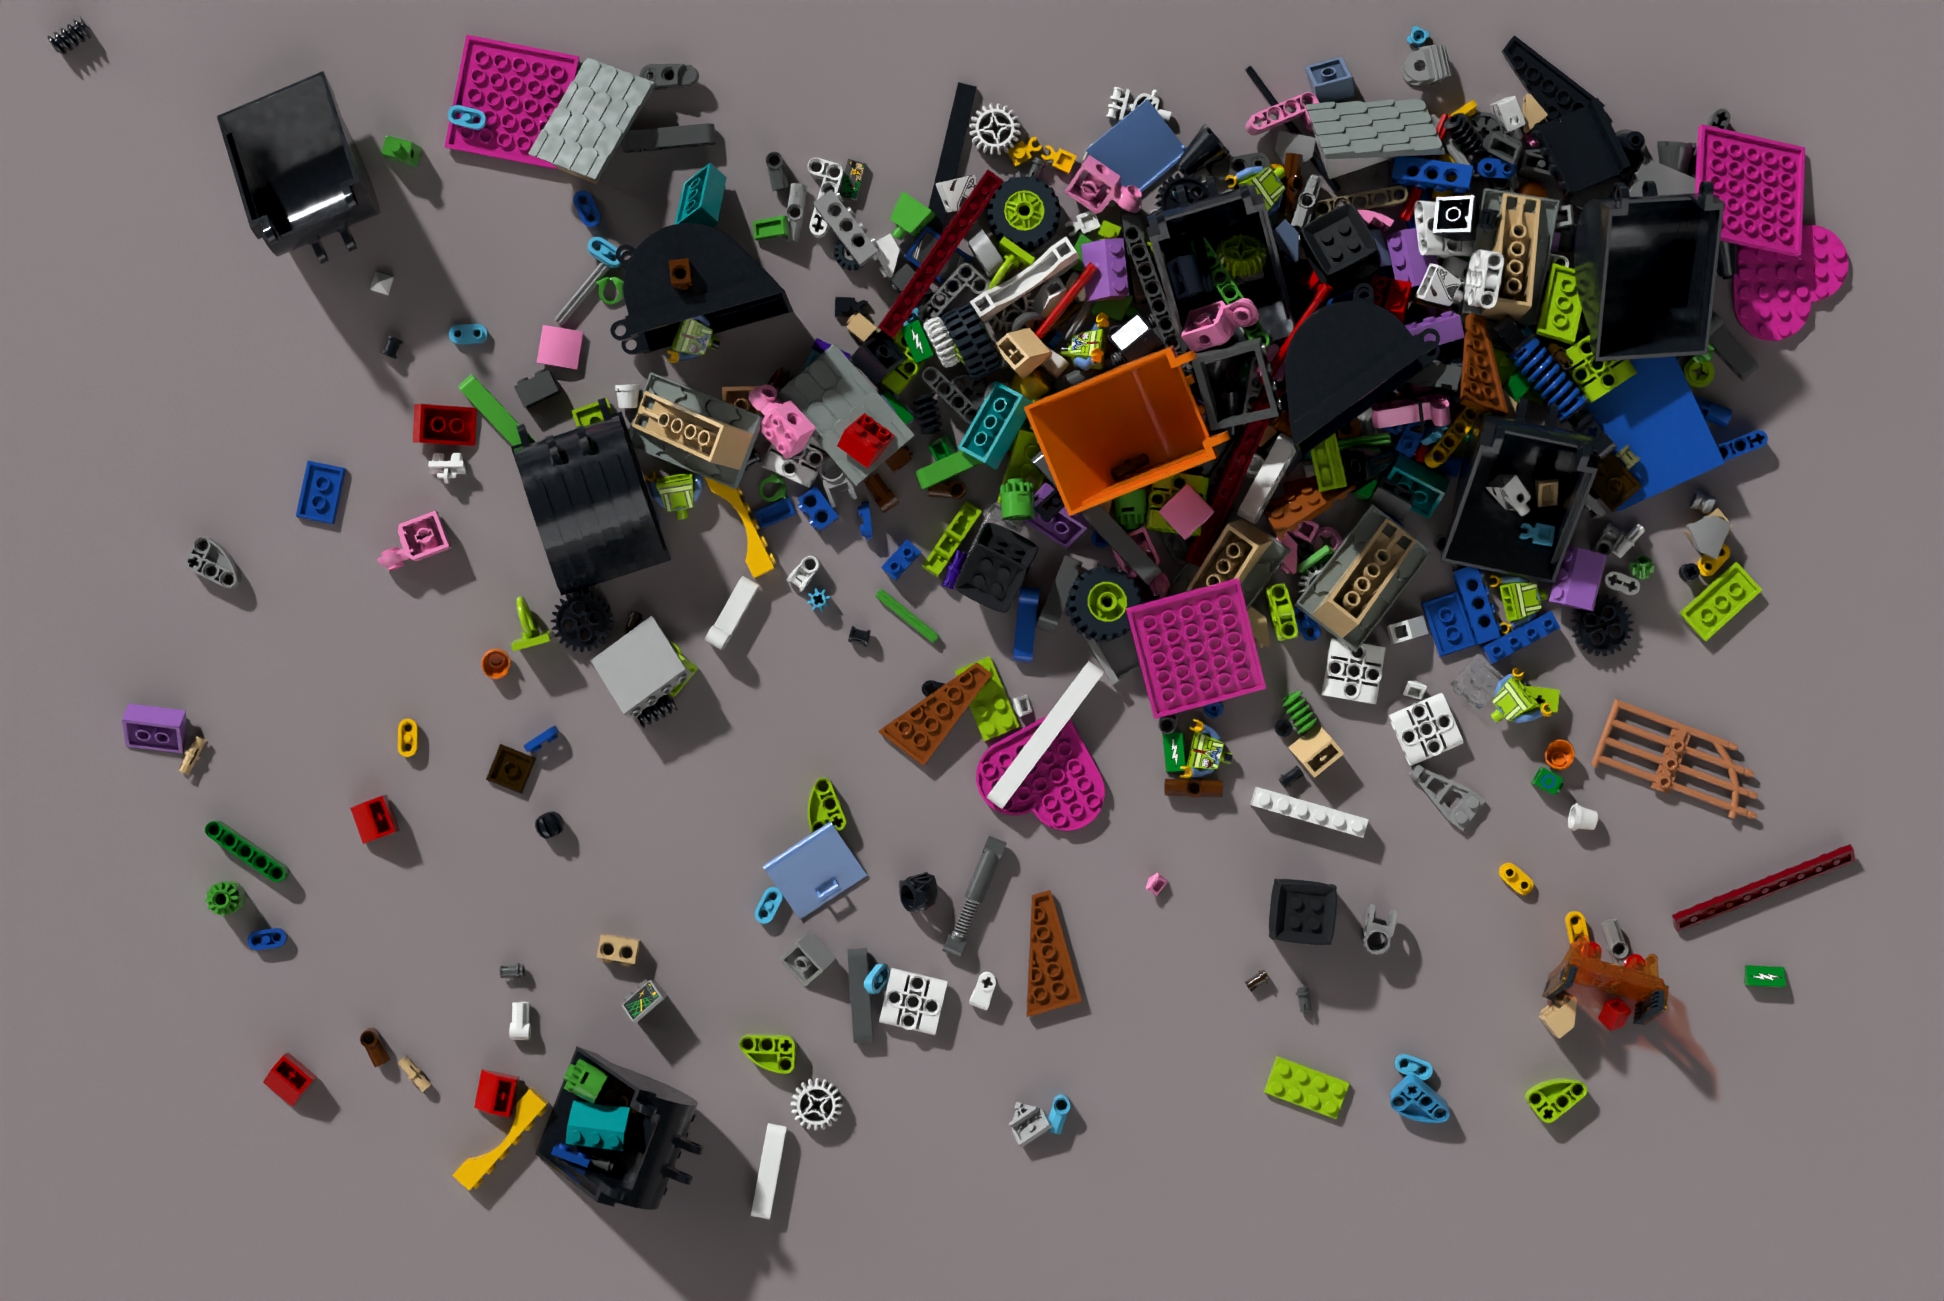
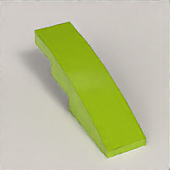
(951, 539)

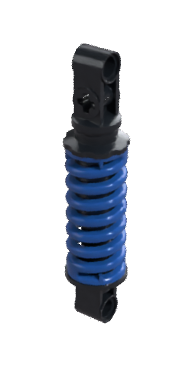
(1571, 405)

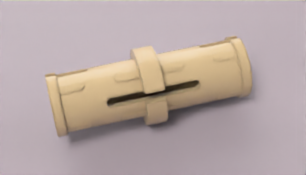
(192, 755)
(414, 1074)

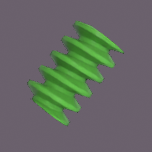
(1299, 711)

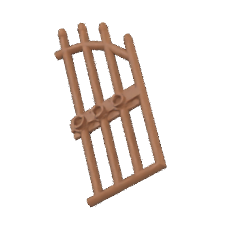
(1672, 756)

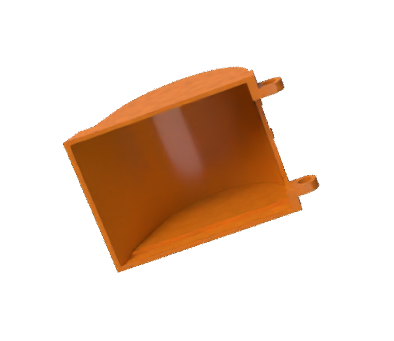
(1119, 417)

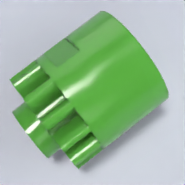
(1017, 500)
(1131, 509)
(234, 895)
(585, 1080)

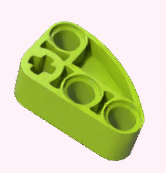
(817, 809)
(770, 1058)
(1550, 1092)

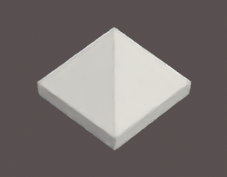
(382, 283)
(1414, 689)
(1022, 705)

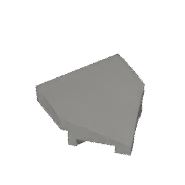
(1294, 143)
(1709, 535)
(1029, 1123)

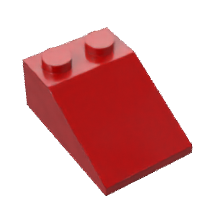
(444, 425)

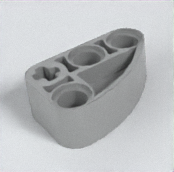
(983, 250)
(215, 556)

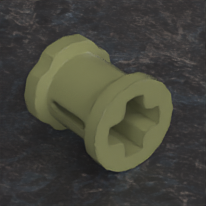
(1628, 457)

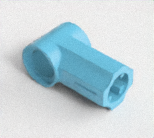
(1058, 1115)

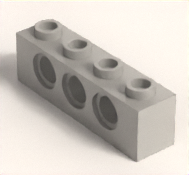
(860, 254)

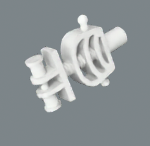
(1113, 108)

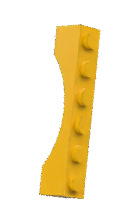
(757, 557)
(474, 1168)

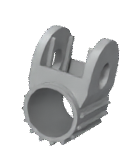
(1434, 65)
(836, 485)
(1378, 925)

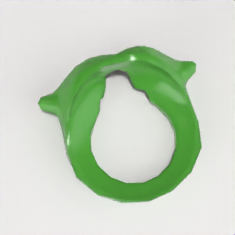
(618, 284)
(780, 493)

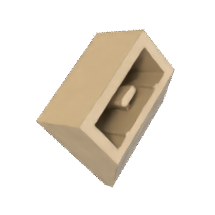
(1022, 351)
(1316, 750)
(1560, 1016)

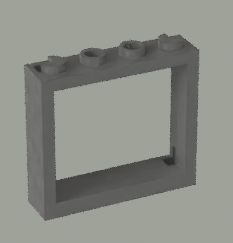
(1206, 390)

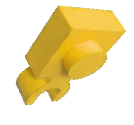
(1021, 152)
(1061, 160)

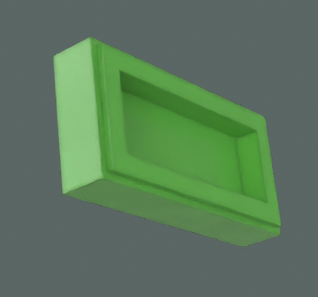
(771, 228)
(1321, 556)

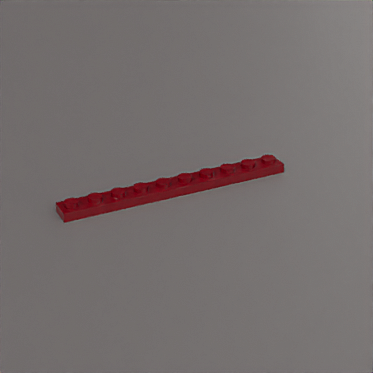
(940, 253)
(1230, 482)
(1763, 888)

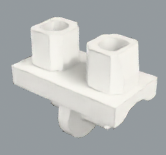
(447, 469)

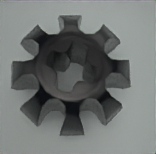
(549, 824)

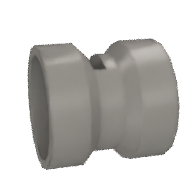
(1702, 502)

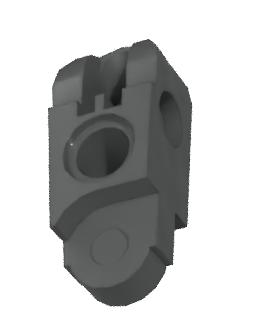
(684, 75)
(1225, 167)

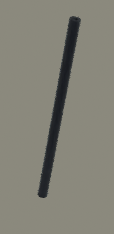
(1290, 125)

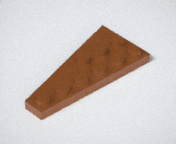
(1480, 375)
(1303, 505)
(930, 721)
(1050, 968)

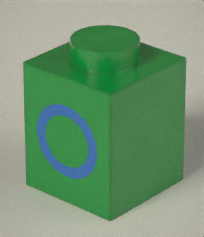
(1547, 781)

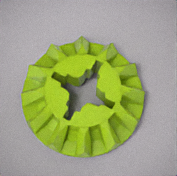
(1703, 380)

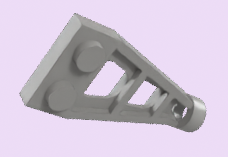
(1465, 809)

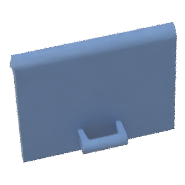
(1138, 147)
(815, 870)

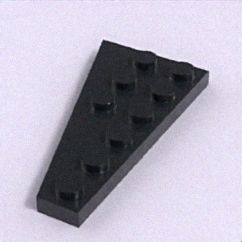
(1545, 82)

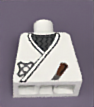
(1506, 109)
(955, 192)
(1439, 286)
(1510, 493)

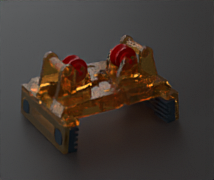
(1634, 980)

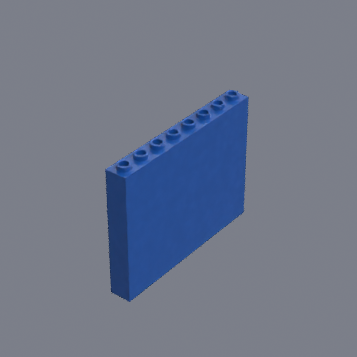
(1658, 421)

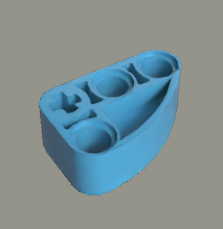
(1414, 1106)

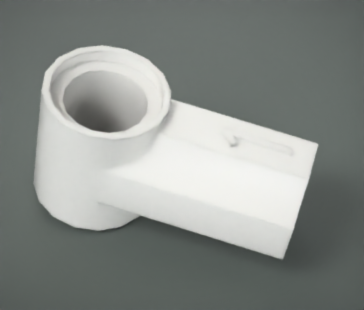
(520, 1027)

